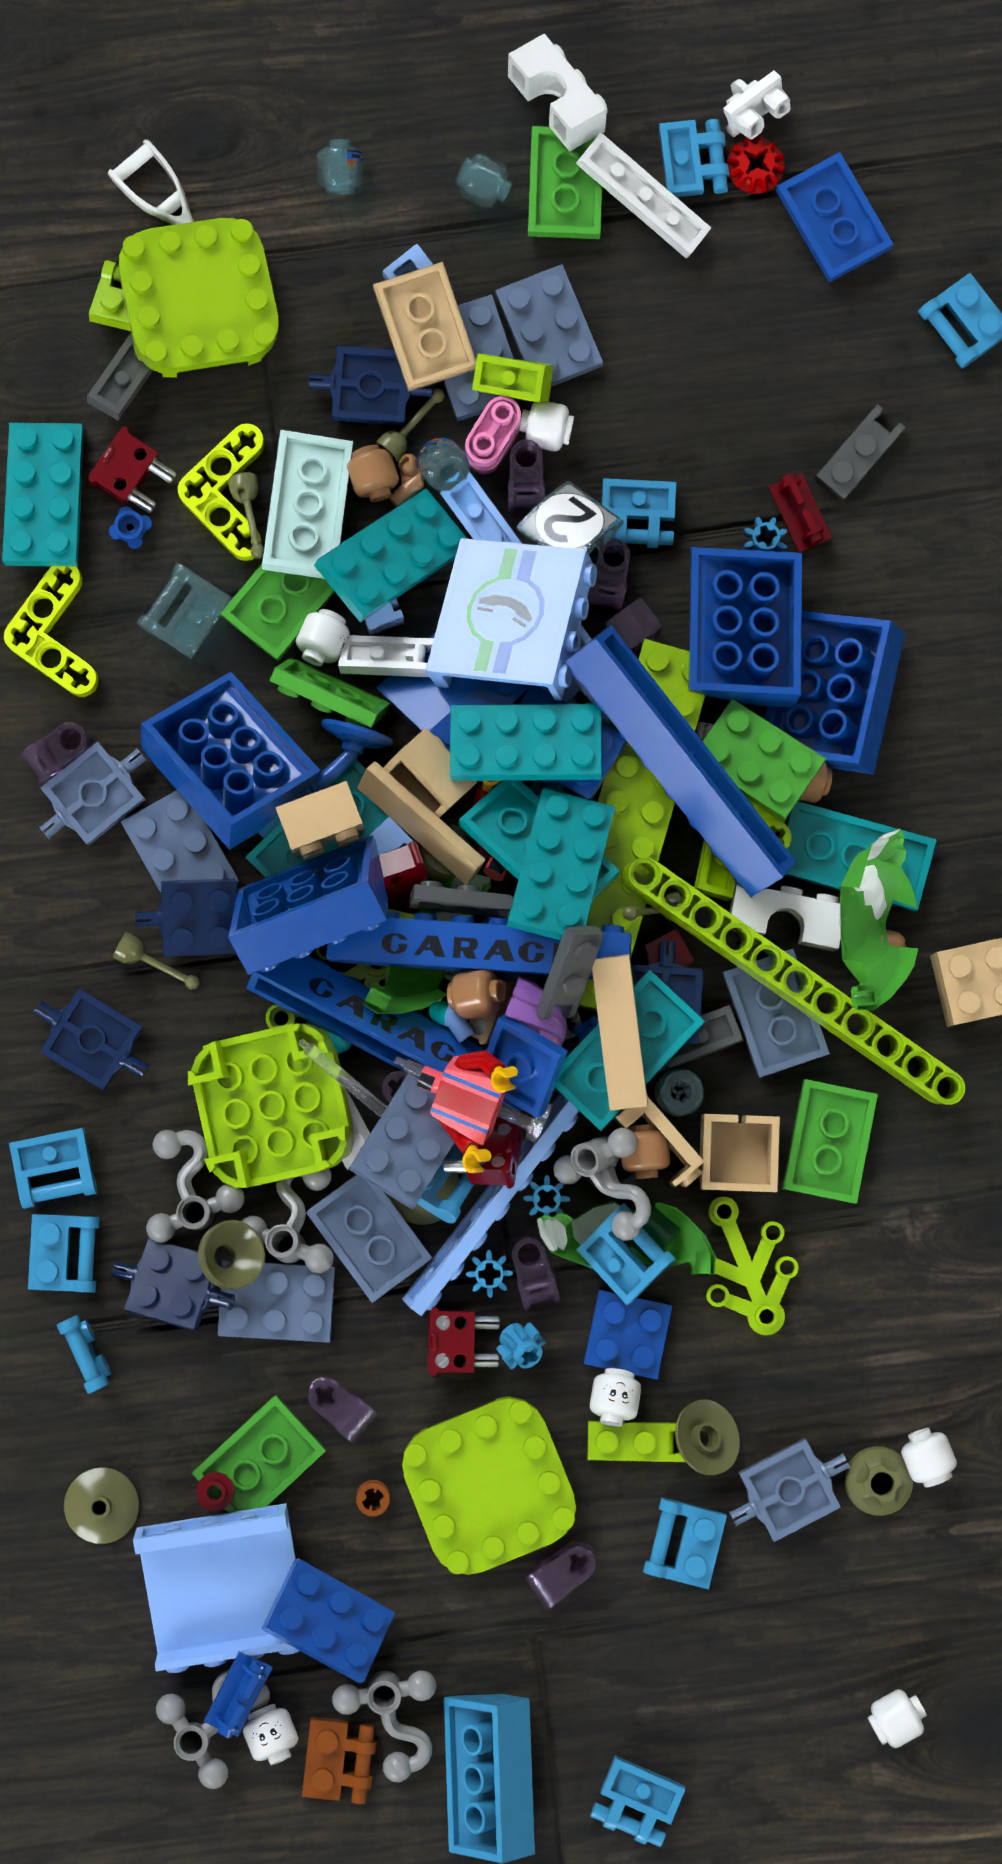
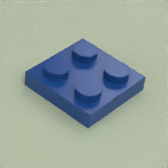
(534, 1057)
(627, 1335)

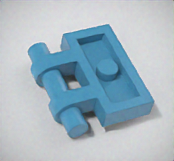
(681, 157)
(641, 501)
(643, 1791)

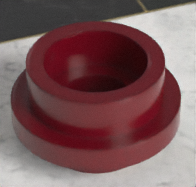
(221, 1480)

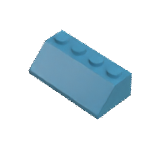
(489, 1776)

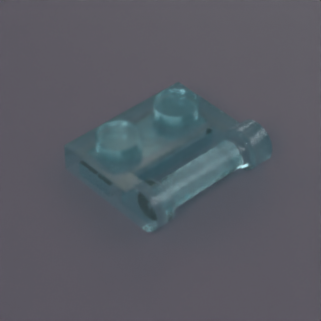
(194, 616)

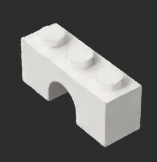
(543, 69)
(817, 917)

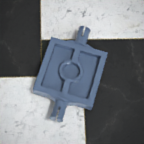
(93, 793)
(789, 1489)

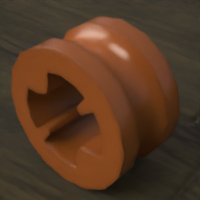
(384, 1499)

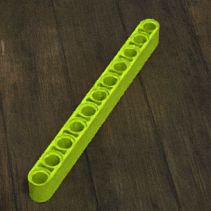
(810, 988)

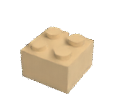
(425, 772)
(321, 820)
(969, 981)
(739, 1154)

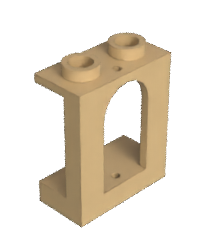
(677, 1143)

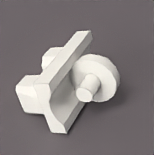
(752, 101)

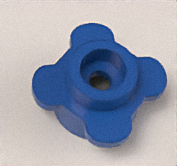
(126, 517)

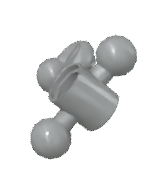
(597, 1160)
(228, 1199)
(317, 1257)
(419, 1686)
(171, 1711)

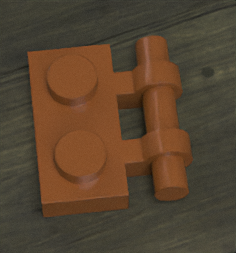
(326, 1759)

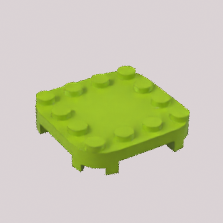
(198, 295)
(270, 1106)
(489, 1485)

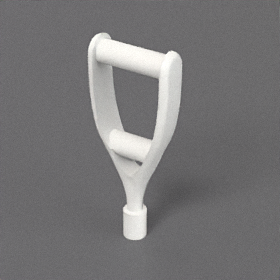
(171, 204)

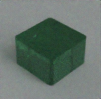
(660, 1229)

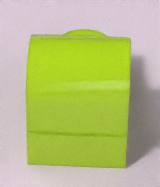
(513, 378)

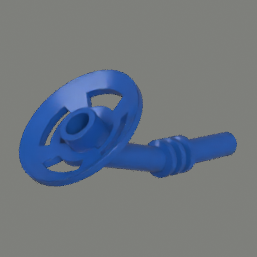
(354, 741)

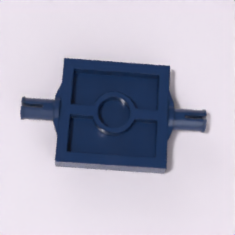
(367, 386)
(194, 916)
(683, 981)
(91, 1039)
(170, 1286)

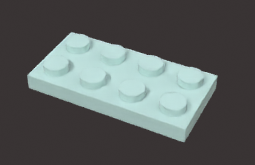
(306, 502)

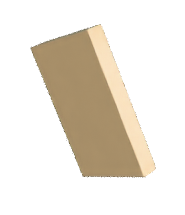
(425, 326)

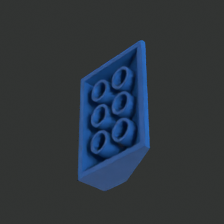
(746, 625)
(844, 688)
(430, 705)
(227, 758)
(309, 906)

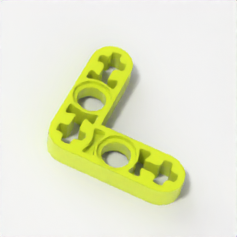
(212, 496)
(39, 639)

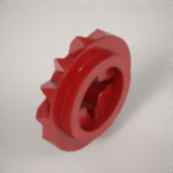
(758, 180)

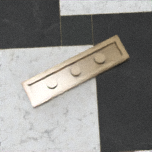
(421, 823)
(619, 1032)

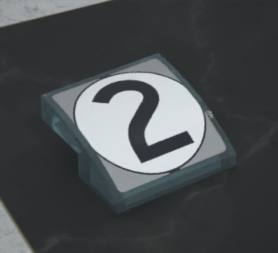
(570, 521)

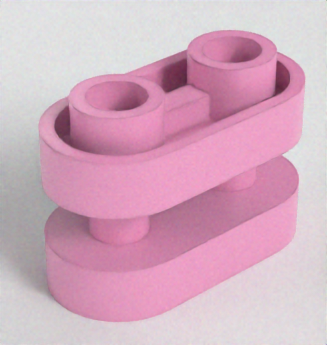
(493, 435)

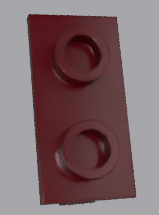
(800, 512)

